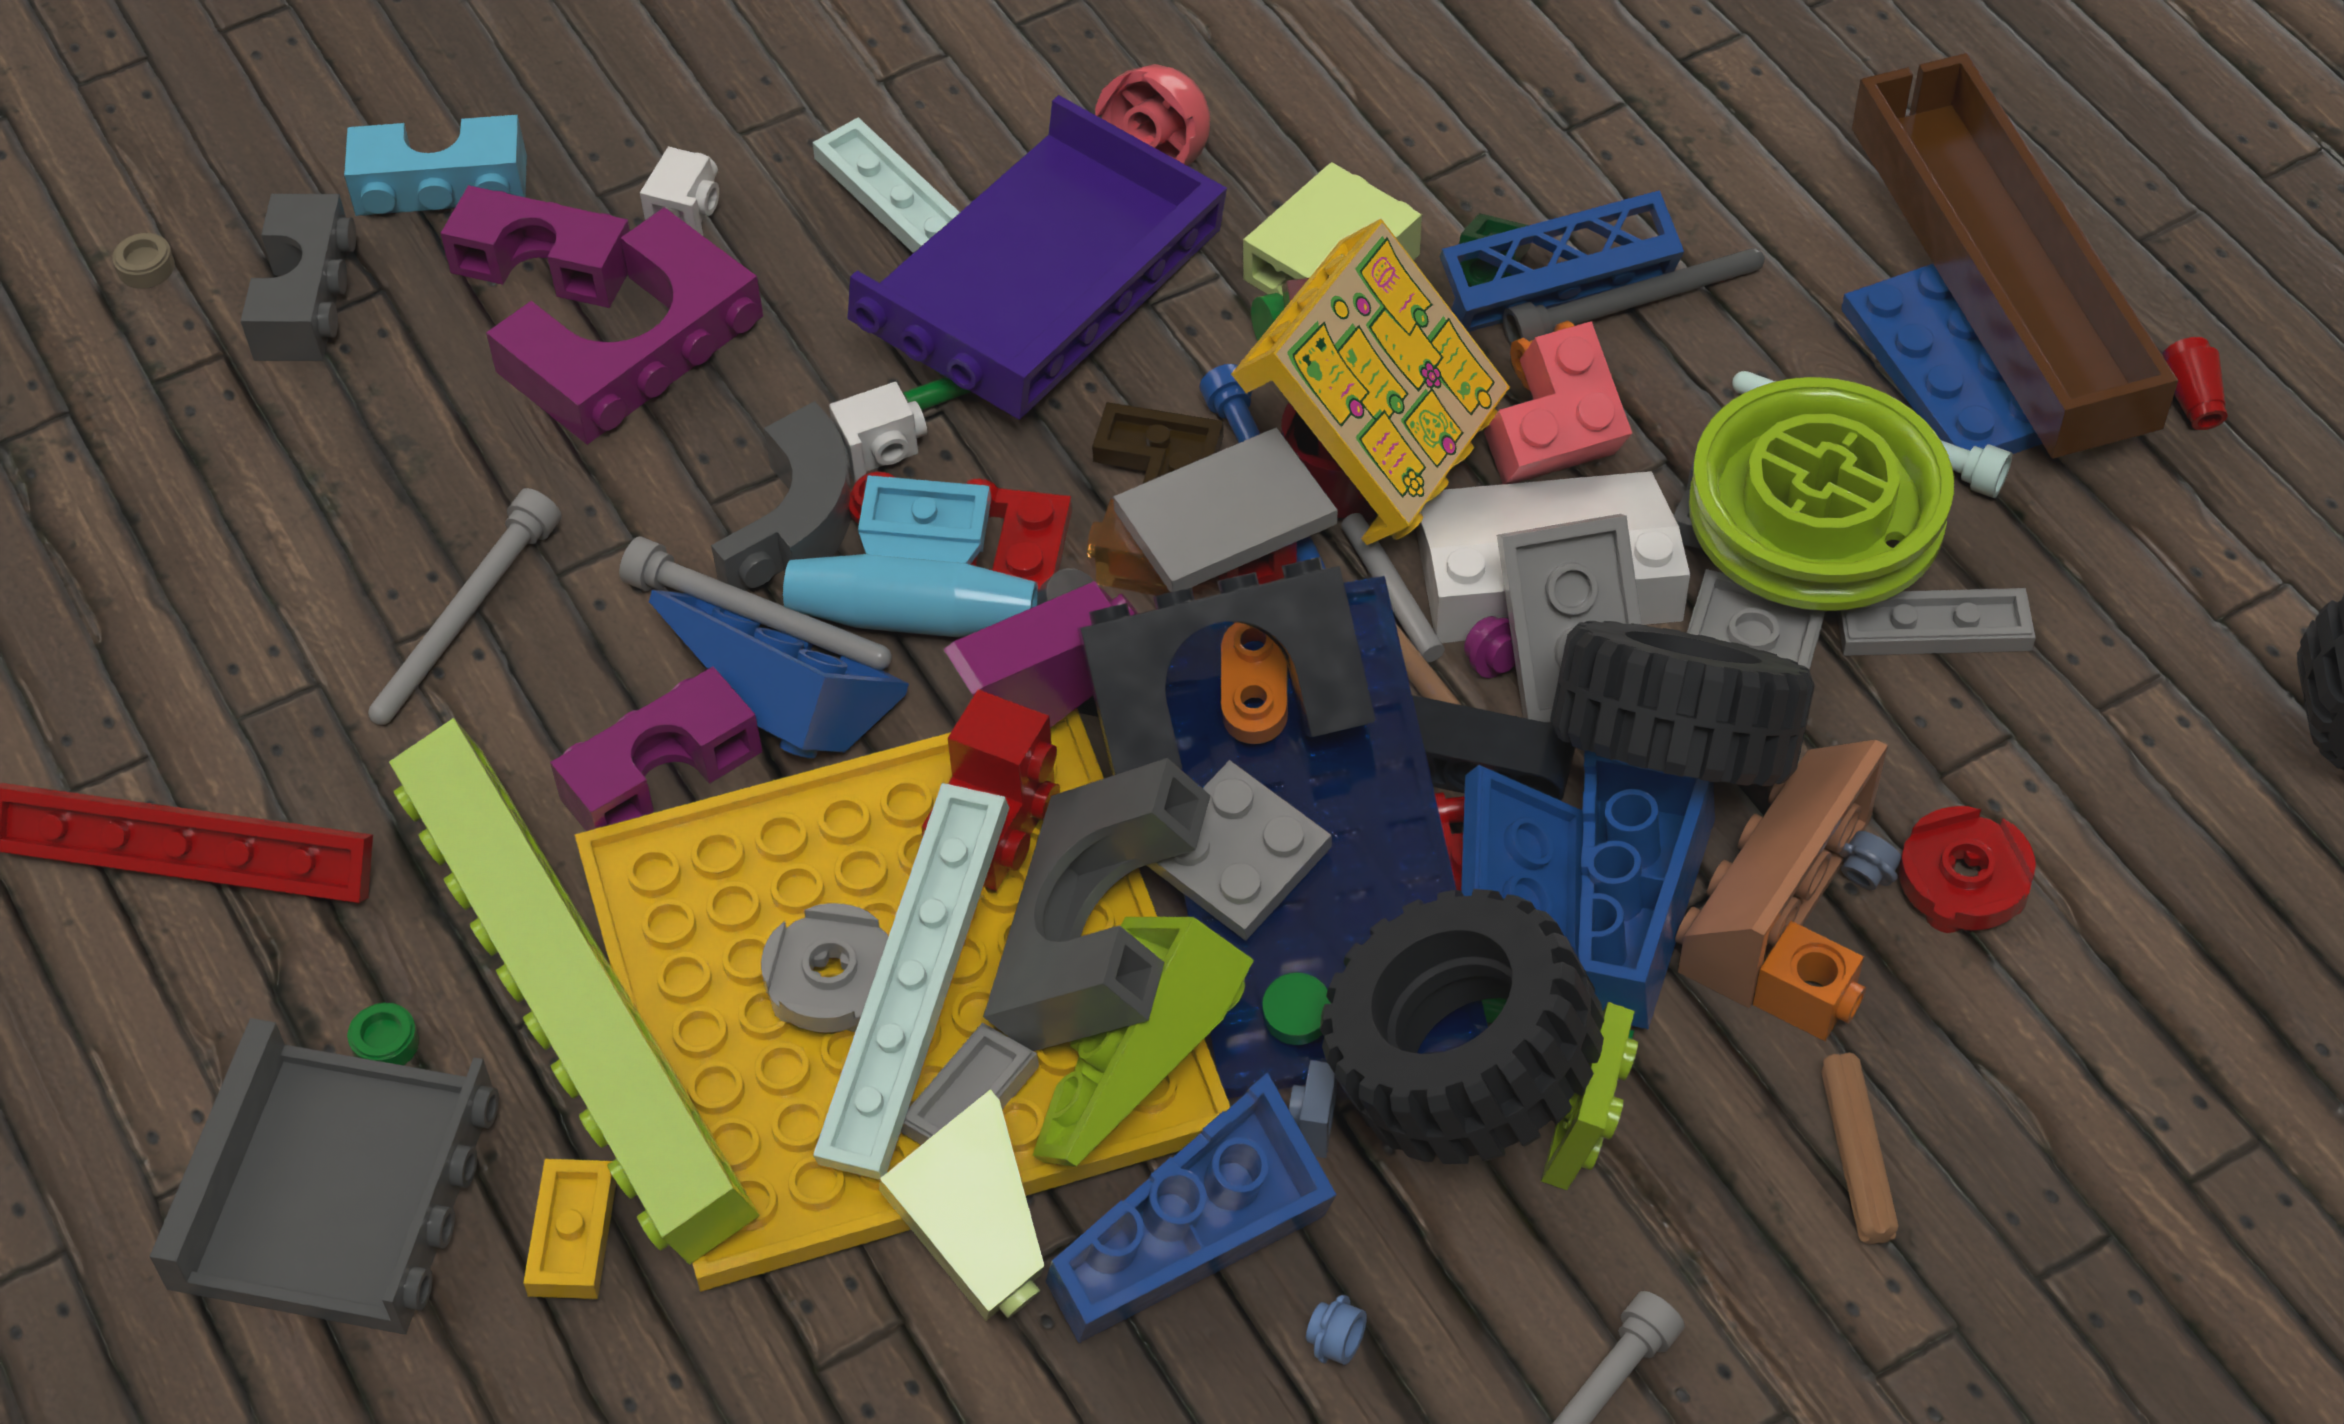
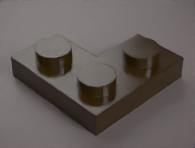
(1154, 439)

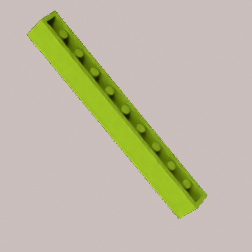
(573, 996)

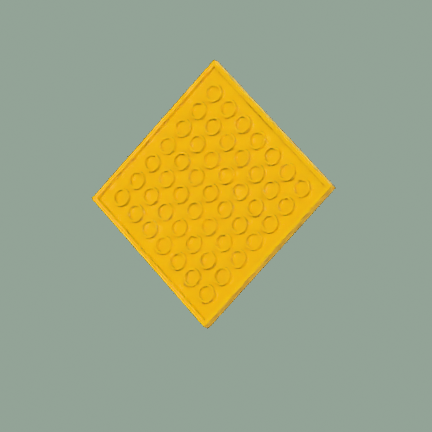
(685, 929)

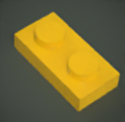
(570, 1229)

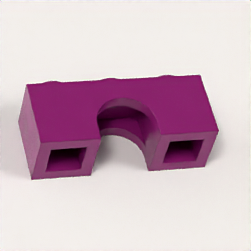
(499, 230)
(692, 724)

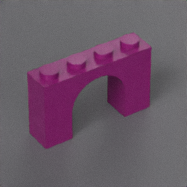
(598, 383)

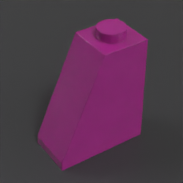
(1035, 653)

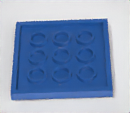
(1938, 361)

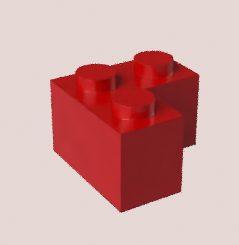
(1007, 754)

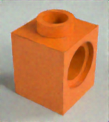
(1803, 957)

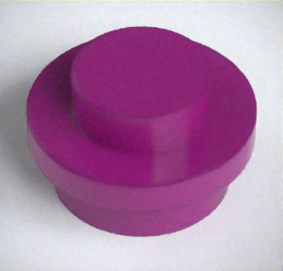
(1490, 647)

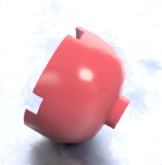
(1159, 109)

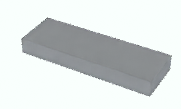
(1940, 623)

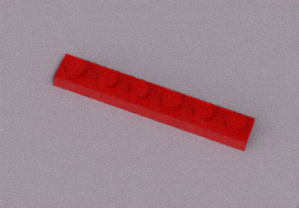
(185, 843)

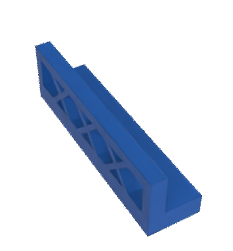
(1568, 280)

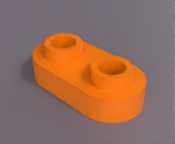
(1252, 675)

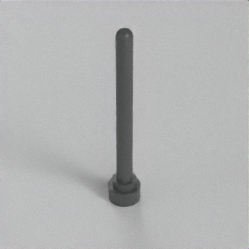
(1534, 321)

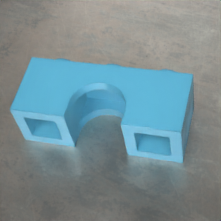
(393, 178)

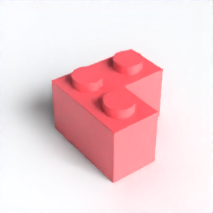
(1572, 413)

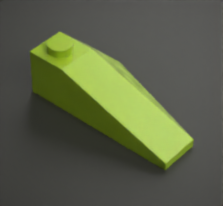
(1122, 1066)

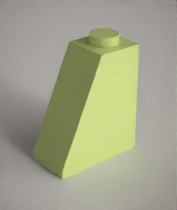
(971, 1208)

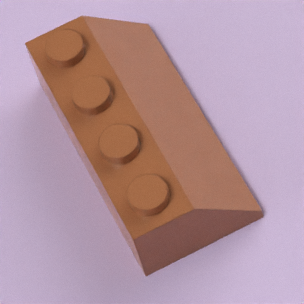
(1780, 868)

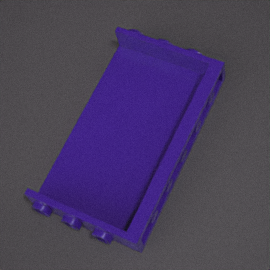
(1043, 261)

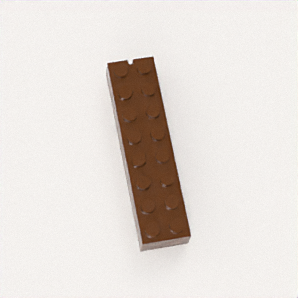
(2013, 257)

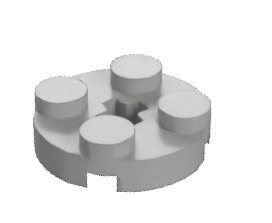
(792, 953)

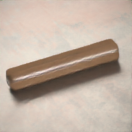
(1859, 1149)

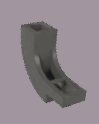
(813, 516)

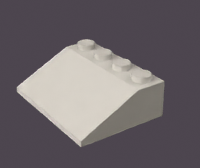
(1463, 552)

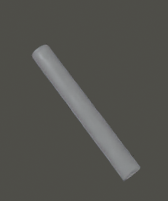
(1401, 599)

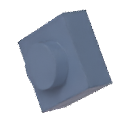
(1315, 1106)

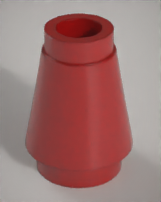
(2199, 381)

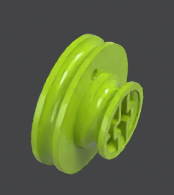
(1811, 484)

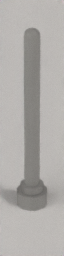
(529, 519)
(650, 566)
(1647, 1328)

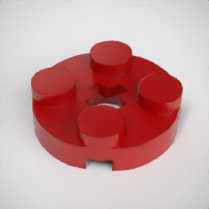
(1960, 900)

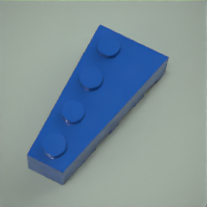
(1638, 874)
(1197, 1213)

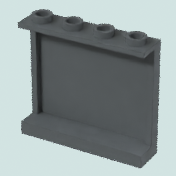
(324, 1183)

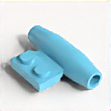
(914, 565)

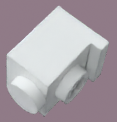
(682, 185)
(877, 428)

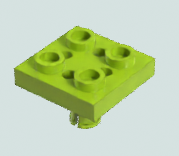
(1596, 1112)

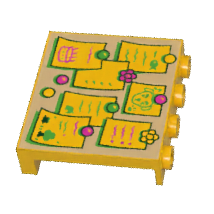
(1379, 375)

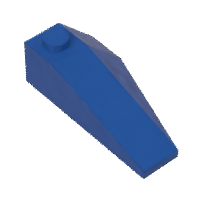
(793, 691)

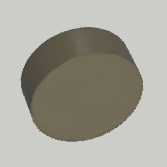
(143, 260)

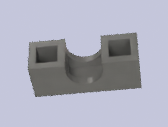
(308, 246)

